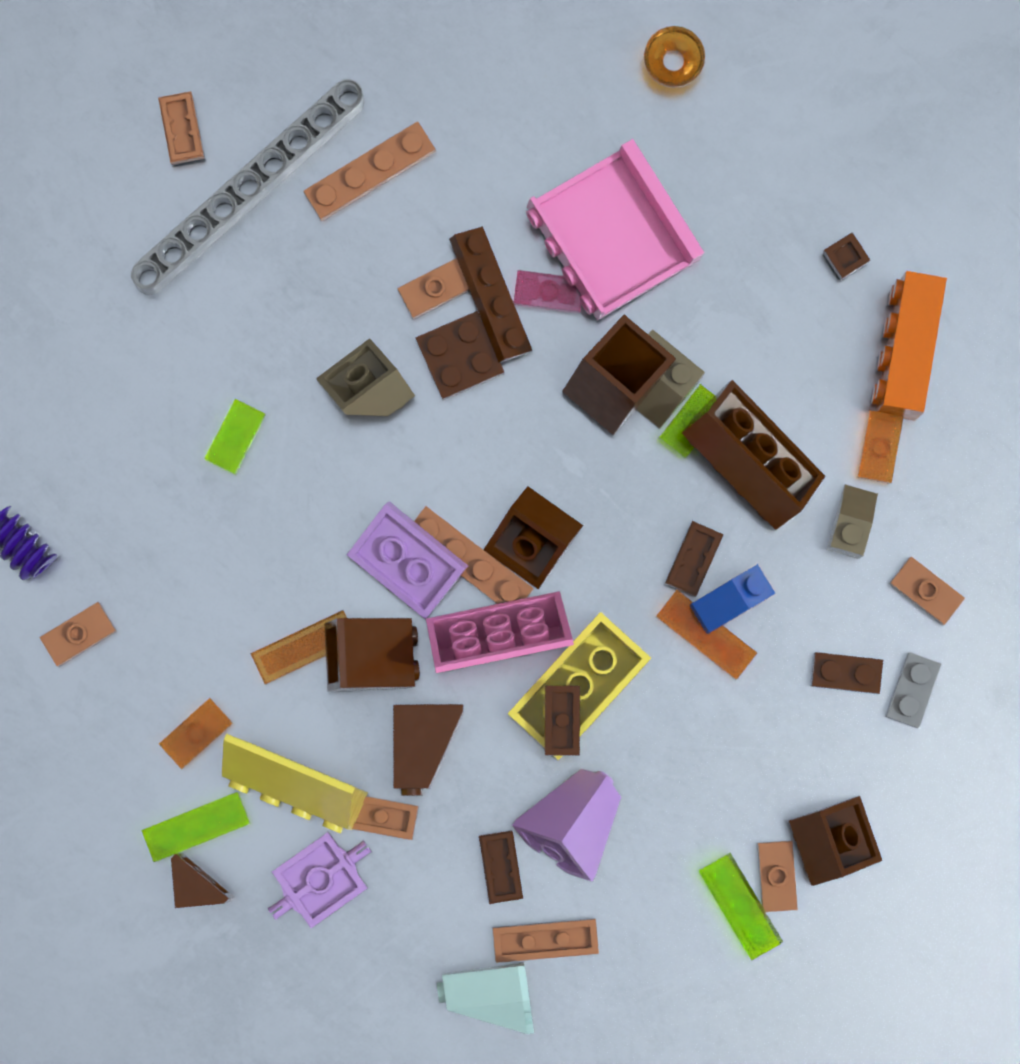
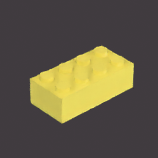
(598, 662)

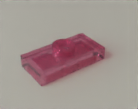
(546, 292)

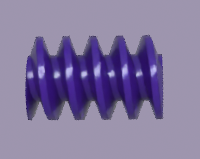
(22, 548)

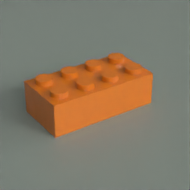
(910, 345)

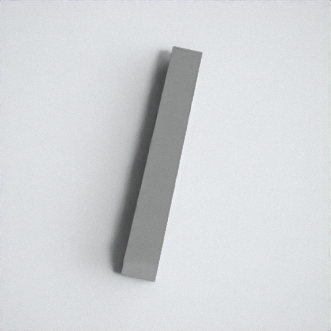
(254, 171)

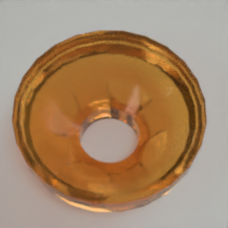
(679, 41)

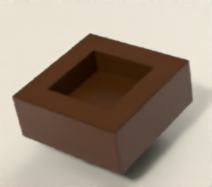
(846, 256)

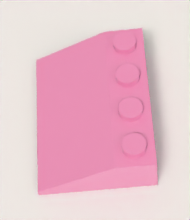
(498, 632)

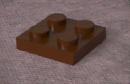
(459, 355)

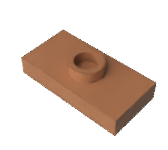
(181, 128)
(434, 289)
(927, 590)
(78, 634)
(777, 876)

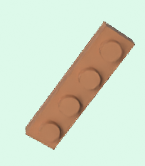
(369, 171)
(482, 570)

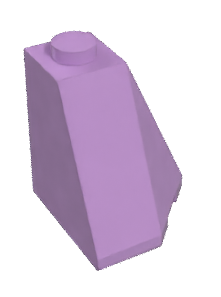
(573, 822)

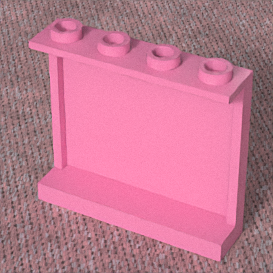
(614, 231)

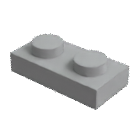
(913, 690)

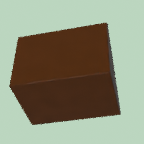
(194, 886)

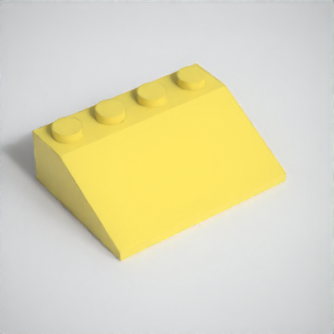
(291, 783)

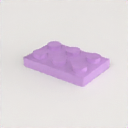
(407, 560)

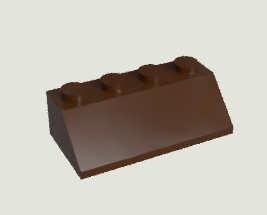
(754, 455)

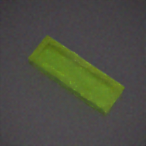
(196, 827)
(740, 906)

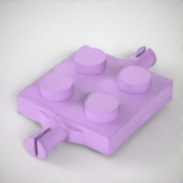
(319, 880)

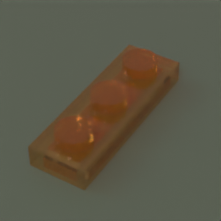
(718, 646)

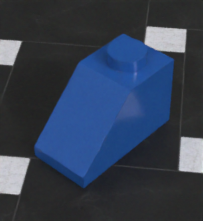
(732, 599)

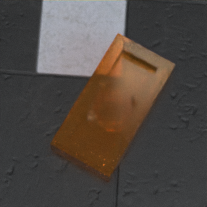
(880, 447)
(196, 733)

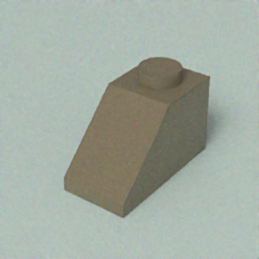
(853, 522)

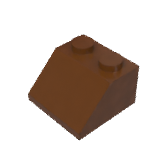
(533, 537)
(835, 841)

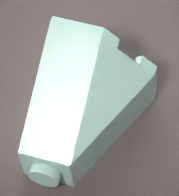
(490, 995)

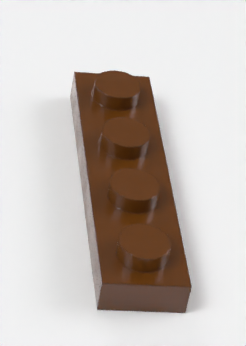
(490, 294)

